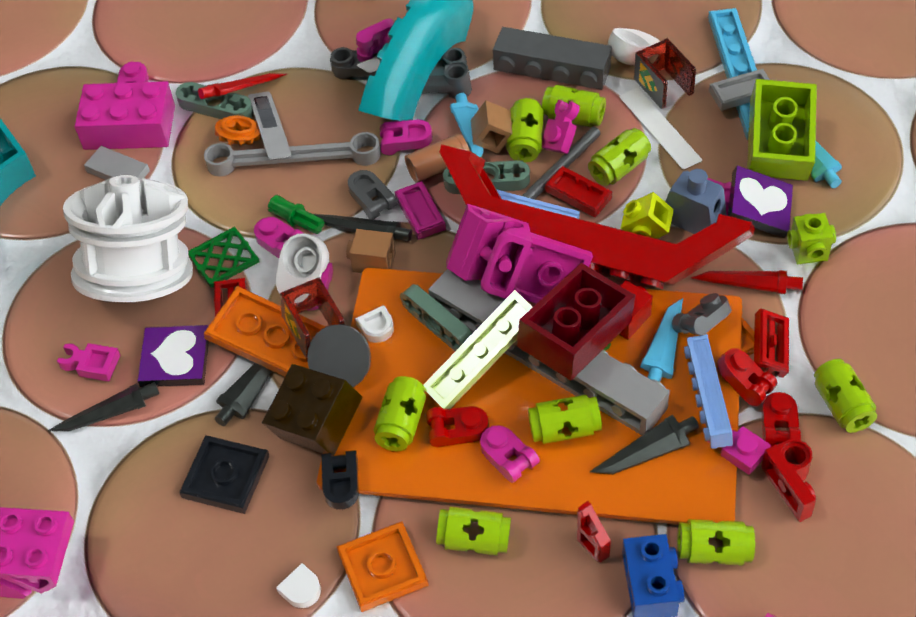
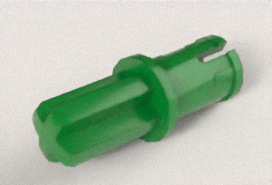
(295, 214)

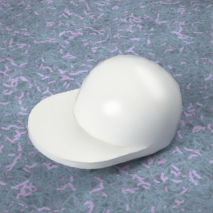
(628, 42)
(300, 261)

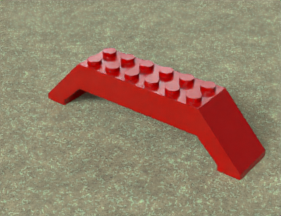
(612, 248)

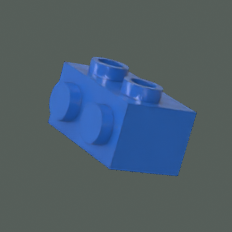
(651, 577)

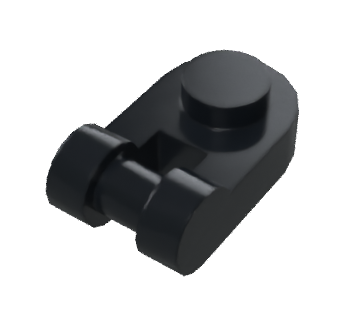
(340, 488)

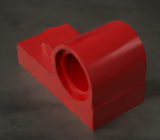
(789, 477)

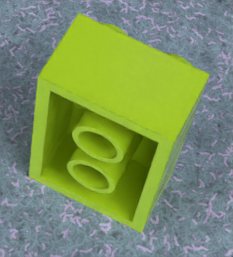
(782, 129)

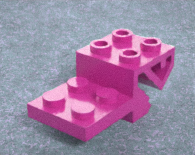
(510, 256)
(32, 549)

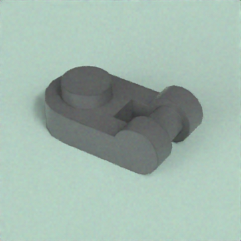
(366, 185)
(704, 316)

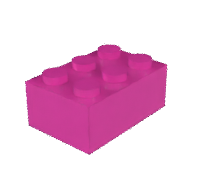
(125, 115)

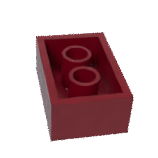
(575, 321)

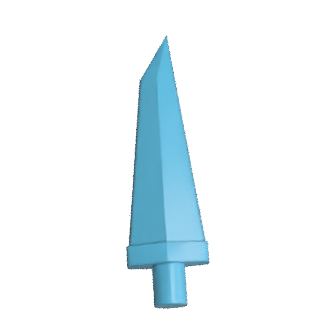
(463, 113)
(825, 167)
(662, 350)

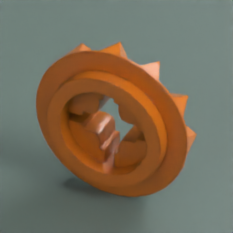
(247, 130)

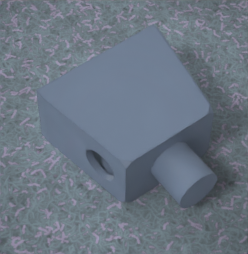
(696, 201)

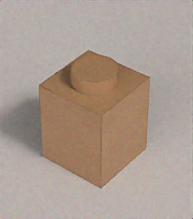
(491, 126)
(371, 250)

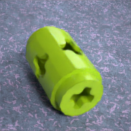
(591, 104)
(527, 130)
(619, 156)
(845, 395)
(399, 413)
(548, 420)
(454, 521)
(736, 538)

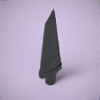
(351, 224)
(241, 394)
(122, 402)
(657, 442)

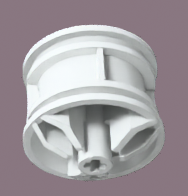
(128, 239)

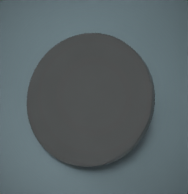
(340, 353)

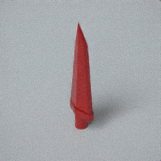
(220, 89)
(761, 280)

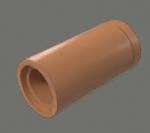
(428, 160)

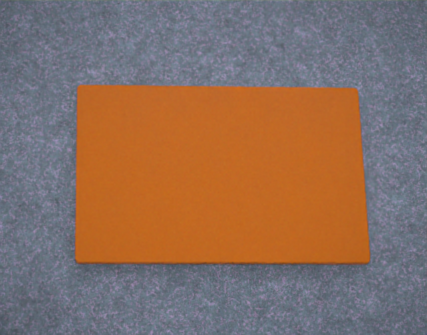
(663, 490)

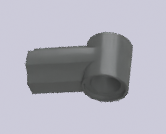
(451, 79)

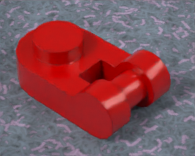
(746, 376)
(780, 412)
(468, 421)

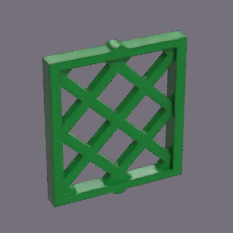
(216, 241)

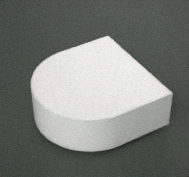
(376, 325)
(300, 587)

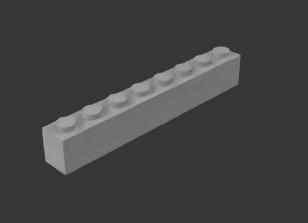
(616, 385)

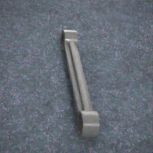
(299, 154)

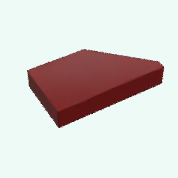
(592, 533)

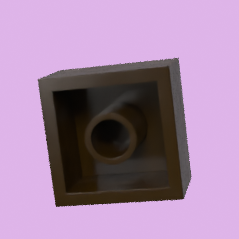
(312, 409)

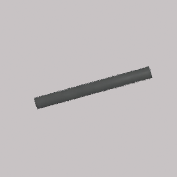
(566, 160)

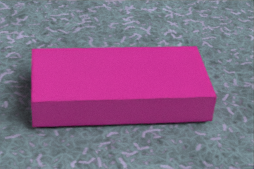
(420, 210)

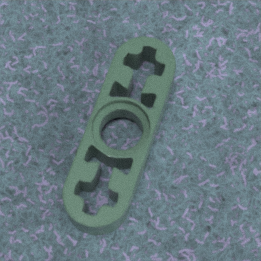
(230, 104)
(507, 168)
(435, 316)

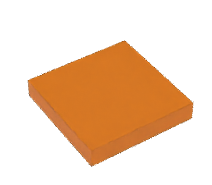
(382, 566)

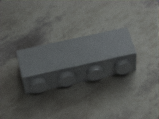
(552, 58)

